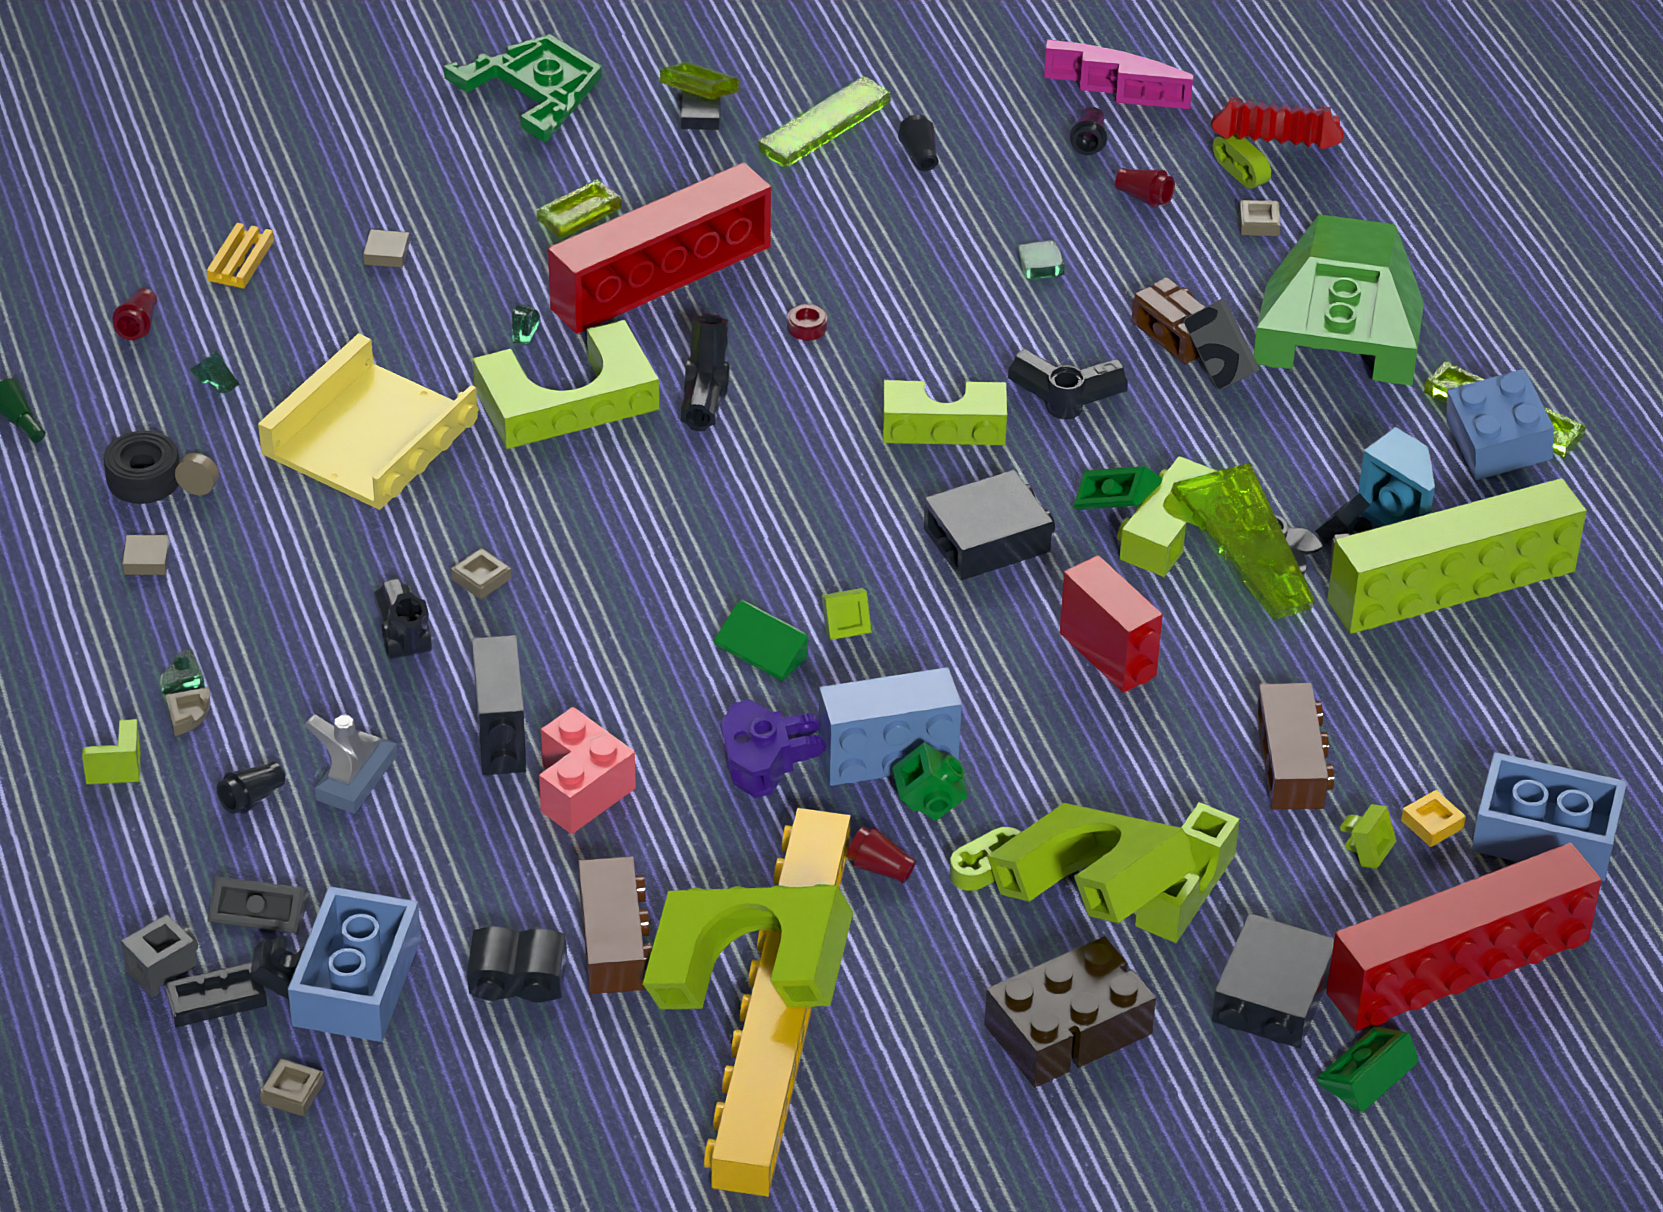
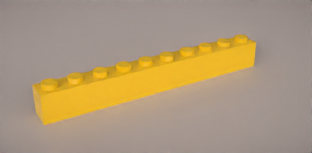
(773, 1035)

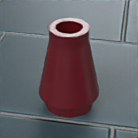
(1149, 186)
(134, 316)
(878, 854)

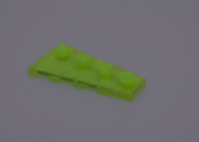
(1248, 534)

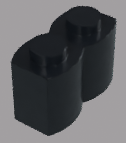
(517, 964)

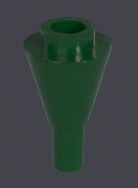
(16, 409)

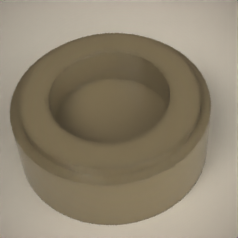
(197, 474)

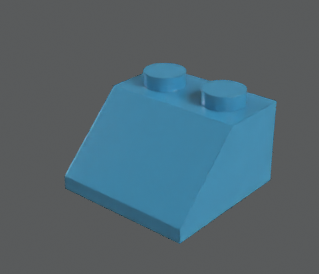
(1396, 479)

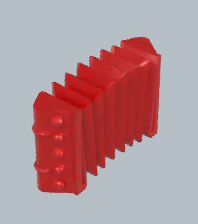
(1280, 123)

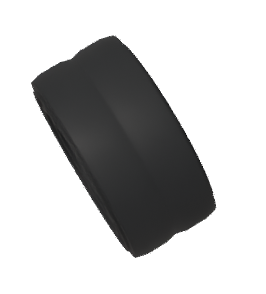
(136, 450)

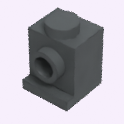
(159, 953)

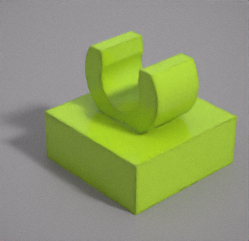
(846, 613)
(1371, 835)

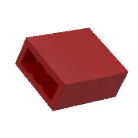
(1110, 623)

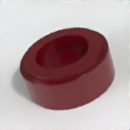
(807, 322)

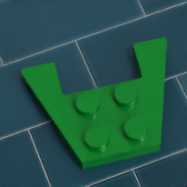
(541, 70)

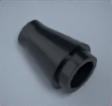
(1089, 132)
(918, 139)
(248, 787)

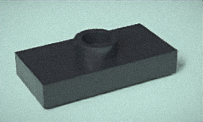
(214, 995)

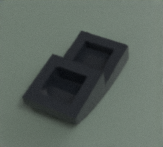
(700, 112)

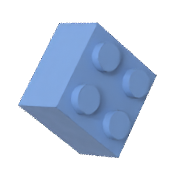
(1500, 424)

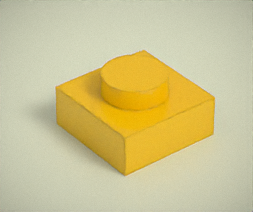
(1433, 818)

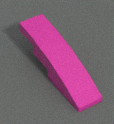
(1114, 71)

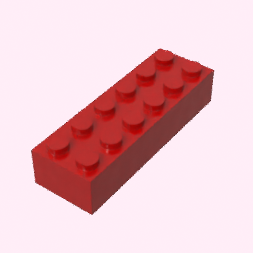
(659, 247)
(1462, 936)

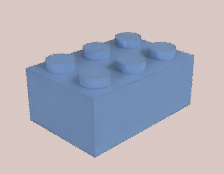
(883, 720)
(1544, 806)
(354, 964)

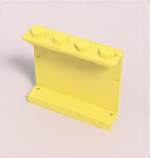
(363, 426)

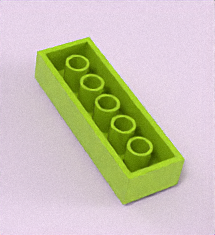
(1455, 555)

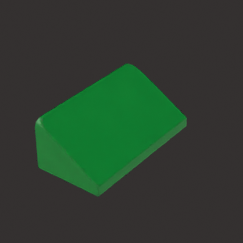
(1115, 487)
(762, 640)
(1370, 1067)

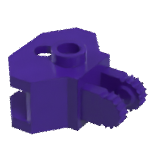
(765, 745)

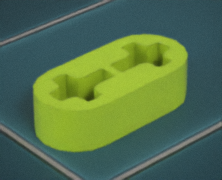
(1242, 161)
(974, 856)

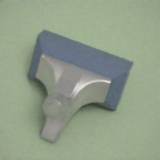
(356, 762)

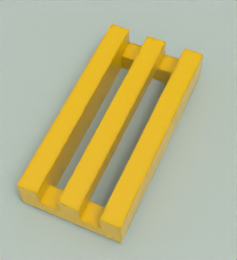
(233, 255)

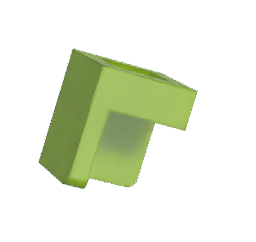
(115, 762)

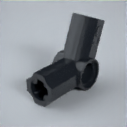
(705, 372)
(1066, 386)
(402, 620)

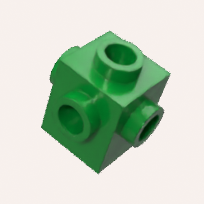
(930, 781)

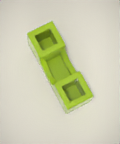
(917, 419)
(1157, 528)
(1213, 847)

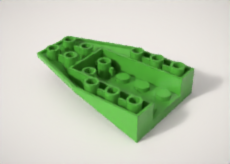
(1344, 292)

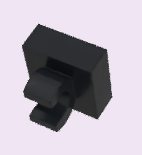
(1346, 520)
(274, 965)

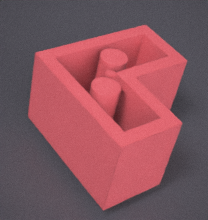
(584, 770)

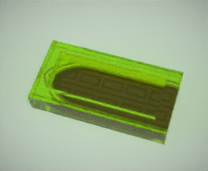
(699, 80)
(579, 208)

